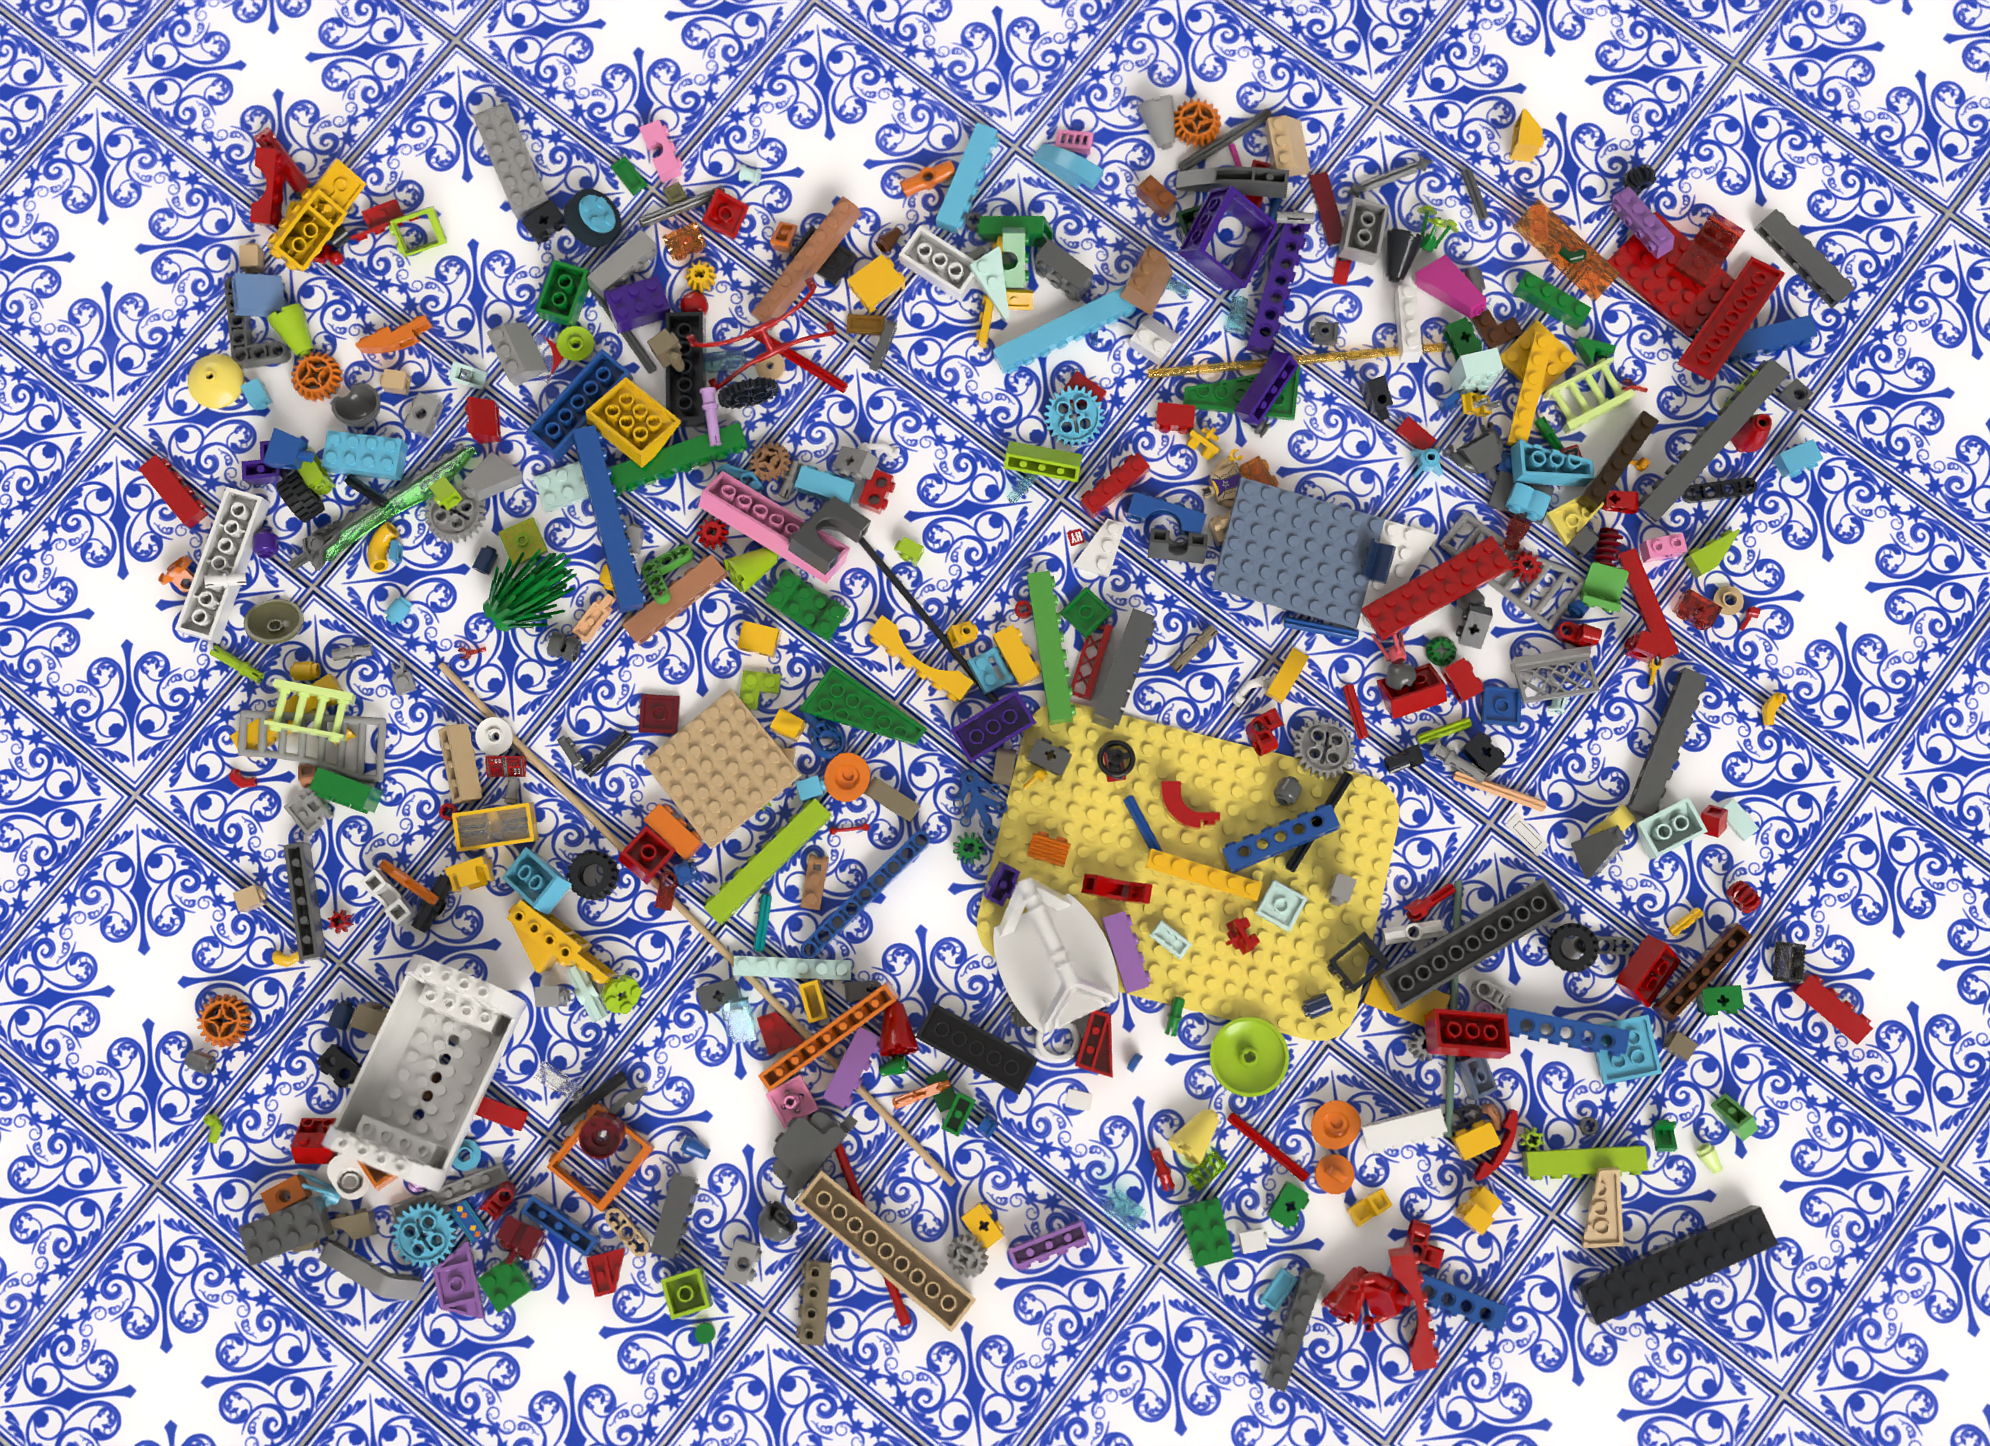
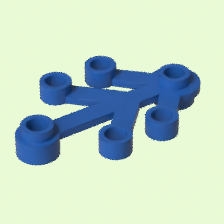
(978, 801)

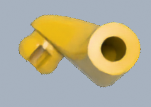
(1770, 707)

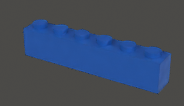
(1774, 337)

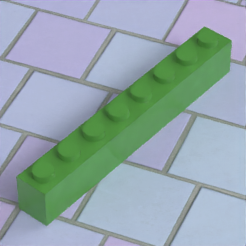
(1049, 647)

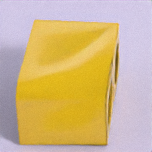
(759, 639)
(788, 725)

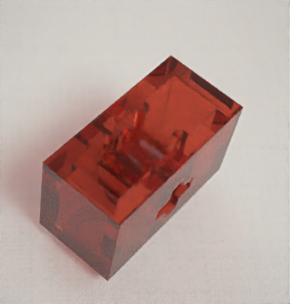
(1706, 609)

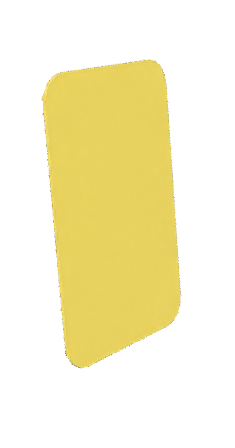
(1239, 785)

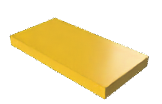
(1414, 1012)

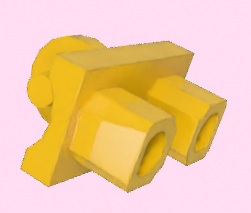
(1196, 438)

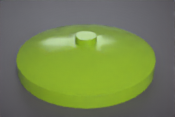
(1249, 1057)

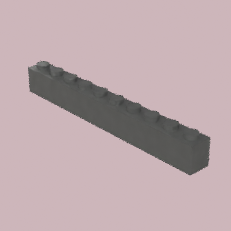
(1713, 440)

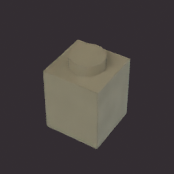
(1679, 1045)

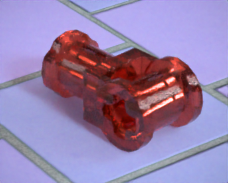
(1515, 532)

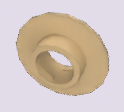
(1719, 599)

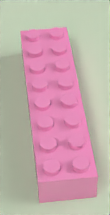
(763, 520)

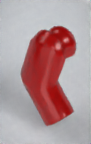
(241, 782)

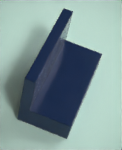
(1378, 561)

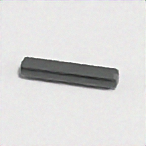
(1475, 194)

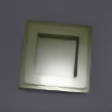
(675, 193)

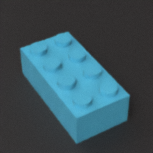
(364, 455)

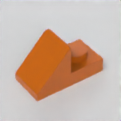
(783, 237)

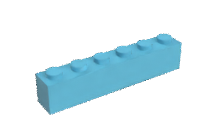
(967, 177)

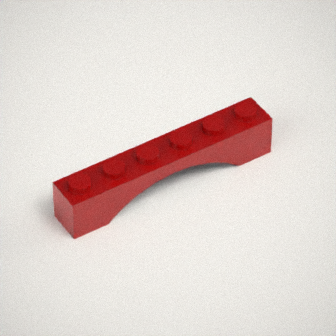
(1420, 1346)

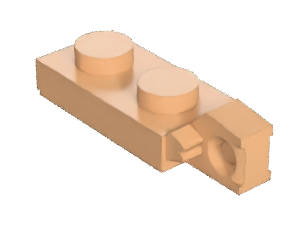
(594, 618)

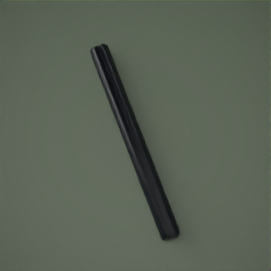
(1333, 799)

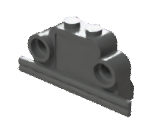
(807, 1147)

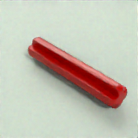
(1355, 711)

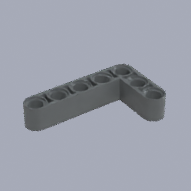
(247, 347)

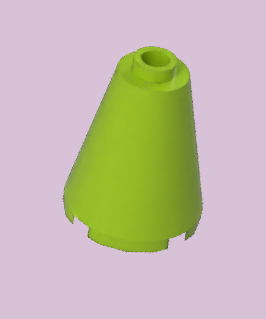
(293, 329)
(750, 567)

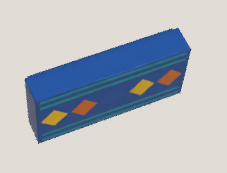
(469, 1221)

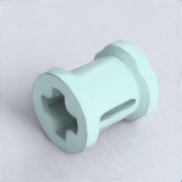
(749, 175)
(1558, 705)

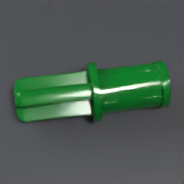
(1548, 433)
(1175, 1015)

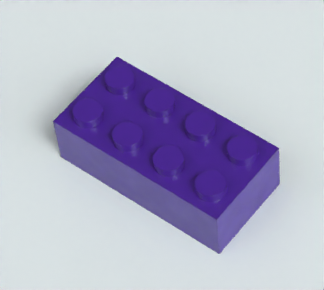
(993, 726)

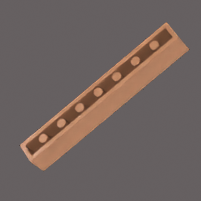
(807, 261)

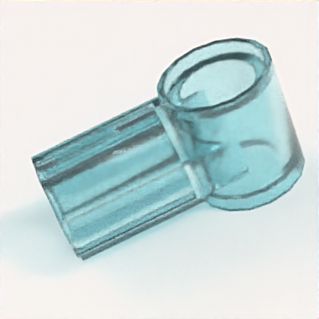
(1236, 320)

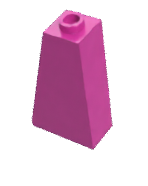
(1449, 285)

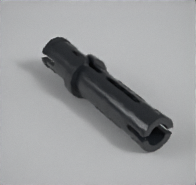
(609, 752)

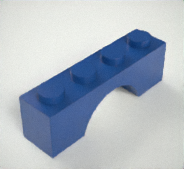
(1144, 507)

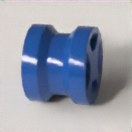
(987, 1126)

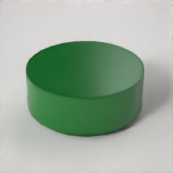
(705, 1333)

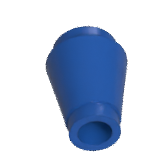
(694, 1147)

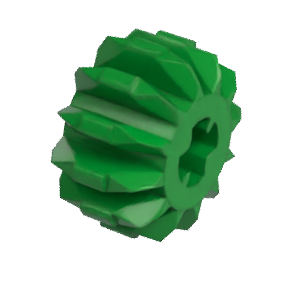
(969, 841)

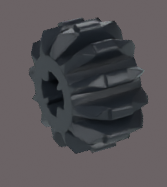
(1639, 178)

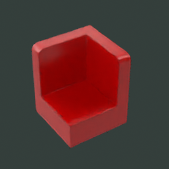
(1714, 820)

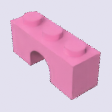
(656, 138)

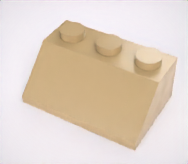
(1287, 145)

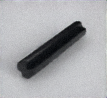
(366, 491)

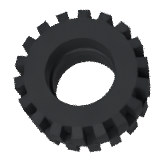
(299, 497)
(577, 870)
(1565, 963)

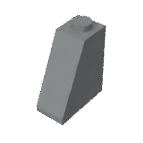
(490, 478)

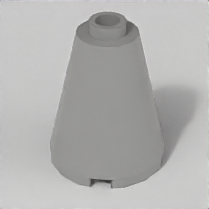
(1159, 120)

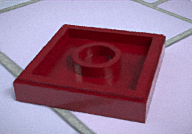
(659, 714)

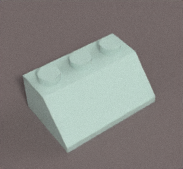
(1670, 828)

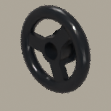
(1130, 754)

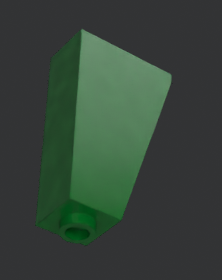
(1036, 226)

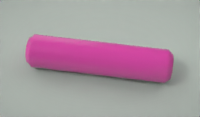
(1235, 156)

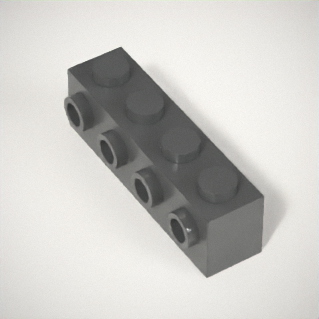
(674, 1215)

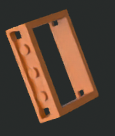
(569, 1142)

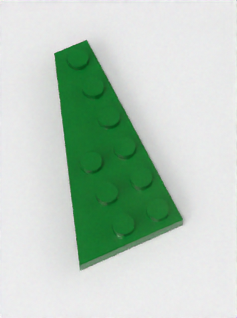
(1226, 395)
(854, 705)

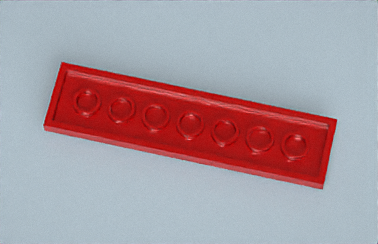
(1731, 319)
(1436, 588)

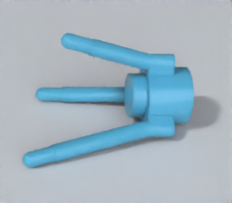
(329, 1193)

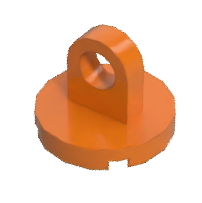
(176, 572)
(1334, 1174)

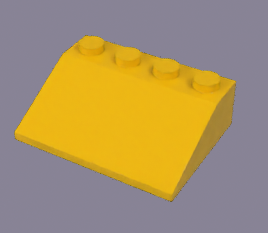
(632, 421)

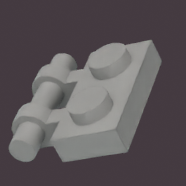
(304, 815)

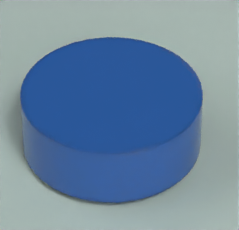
(1133, 1064)

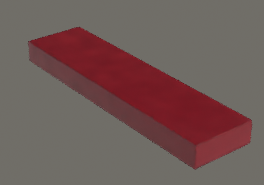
(1326, 207)

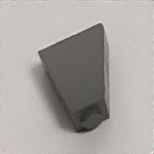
(1598, 850)

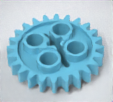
(1091, 413)
(441, 1227)

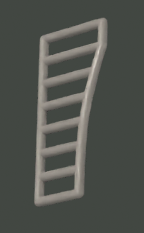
(1504, 589)
(320, 760)

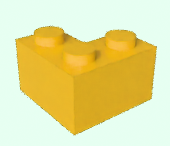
(1478, 1209)

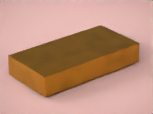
(865, 324)

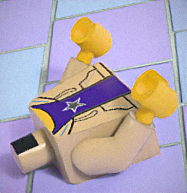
(1224, 481)

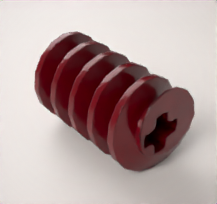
(1606, 546)

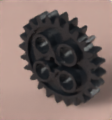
(748, 393)

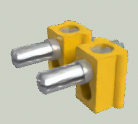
(1478, 405)

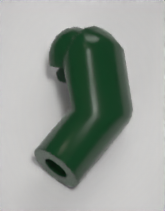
(1573, 257)

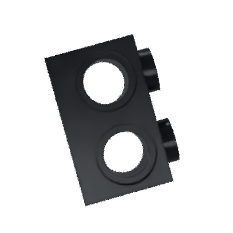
(343, 1062)

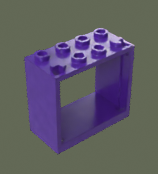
(1204, 226)

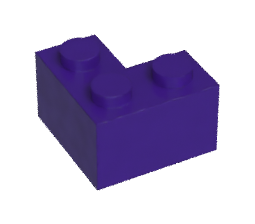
(258, 473)

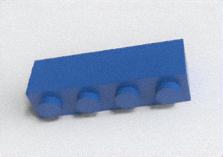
(560, 1224)

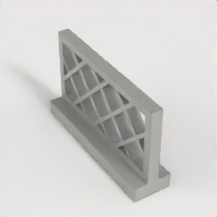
(1554, 659)

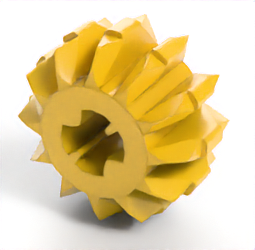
(700, 283)

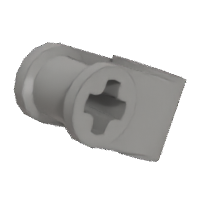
(1493, 994)

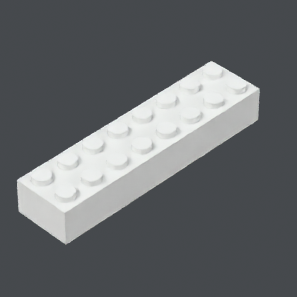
(227, 552)

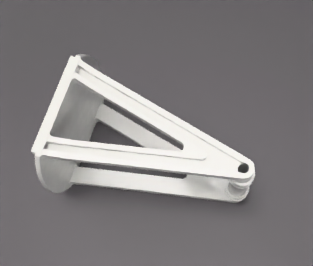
(1053, 957)

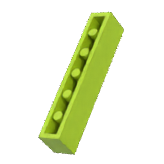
(1583, 1161)

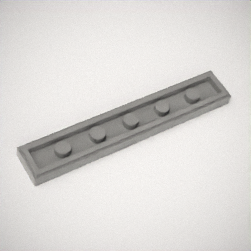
(456, 1190)

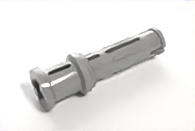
(1450, 758)

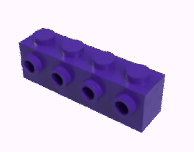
(1266, 388)

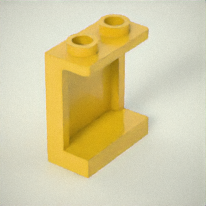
(876, 282)

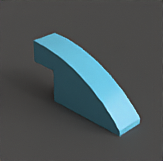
(1068, 166)

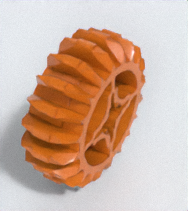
(1210, 122)
(303, 380)
(207, 1020)

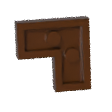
(1494, 334)

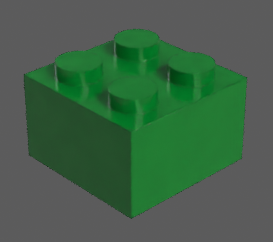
(506, 1284)

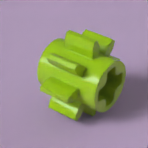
(1536, 1141)

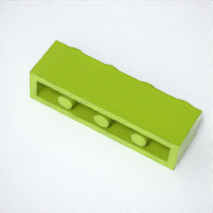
(1043, 461)

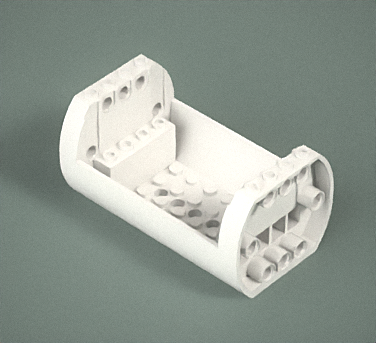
(380, 1108)

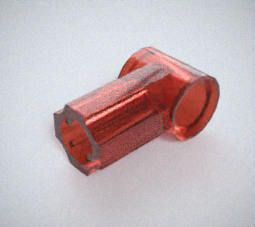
(666, 894)

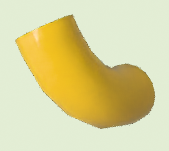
(379, 546)

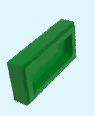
(629, 176)

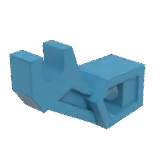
(741, 475)

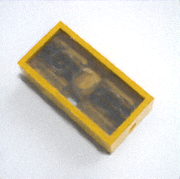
(495, 826)

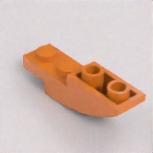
(389, 341)

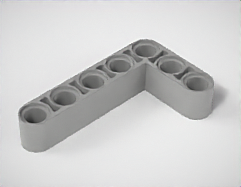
(369, 1274)

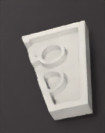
(1102, 549)

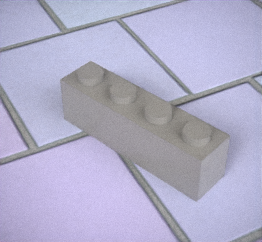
(623, 263)

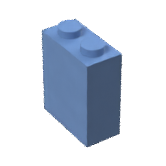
(257, 294)

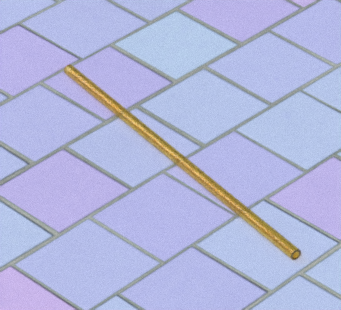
(1301, 360)

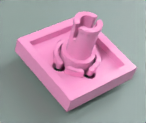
(778, 1097)

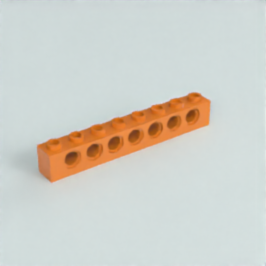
(828, 1036)

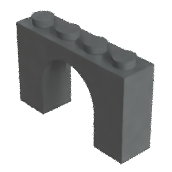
(832, 515)

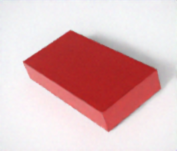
(1415, 434)

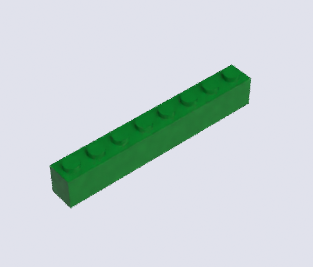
(677, 459)

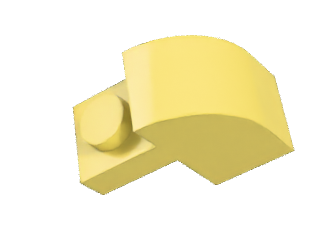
(1620, 816)

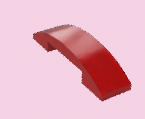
(502, 1113)
(1509, 1123)

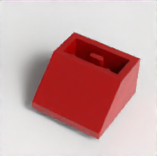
(483, 420)
(308, 1140)

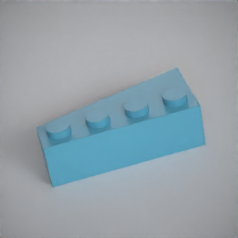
(1549, 467)

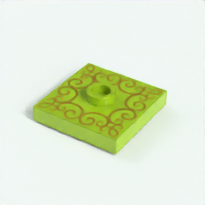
(523, 538)

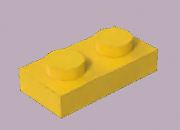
(1019, 299)

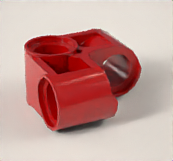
(1578, 635)
(1263, 740)
(1418, 1235)

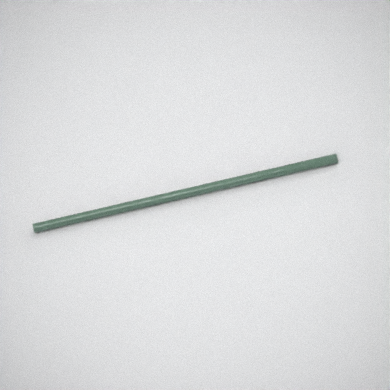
(1452, 1006)

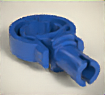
(822, 730)

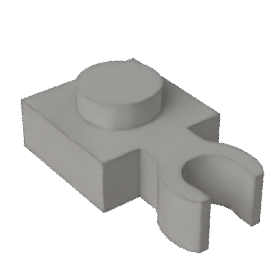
(404, 681)

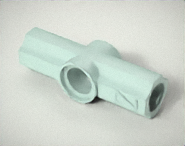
(587, 993)

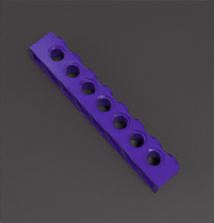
(1262, 344)

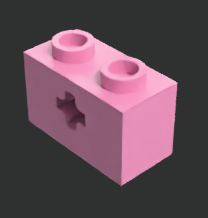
(1663, 548)

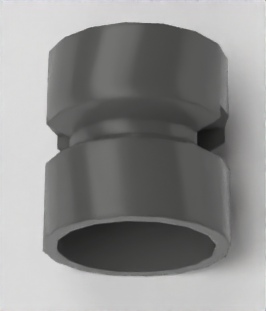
(557, 646)

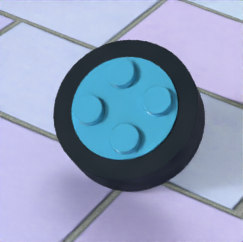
(592, 218)

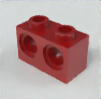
(872, 490)

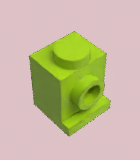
(909, 550)

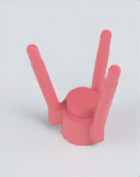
(1396, 652)

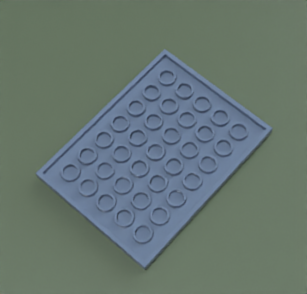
(1296, 553)

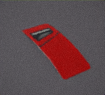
(1341, 271)

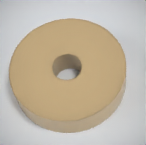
(776, 372)

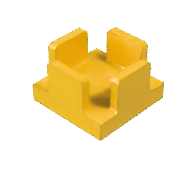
(471, 873)

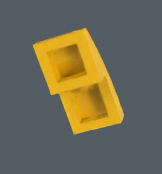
(1369, 1207)

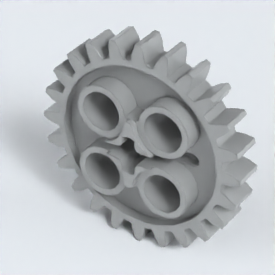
(447, 528)
(1306, 744)

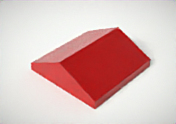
(725, 214)

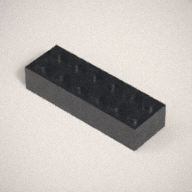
(683, 387)
(976, 1048)

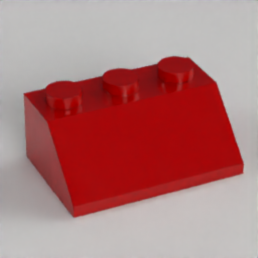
(1424, 692)
(1648, 970)

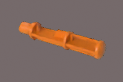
(920, 1094)

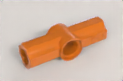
(938, 174)

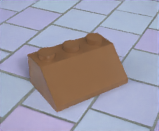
(1147, 280)

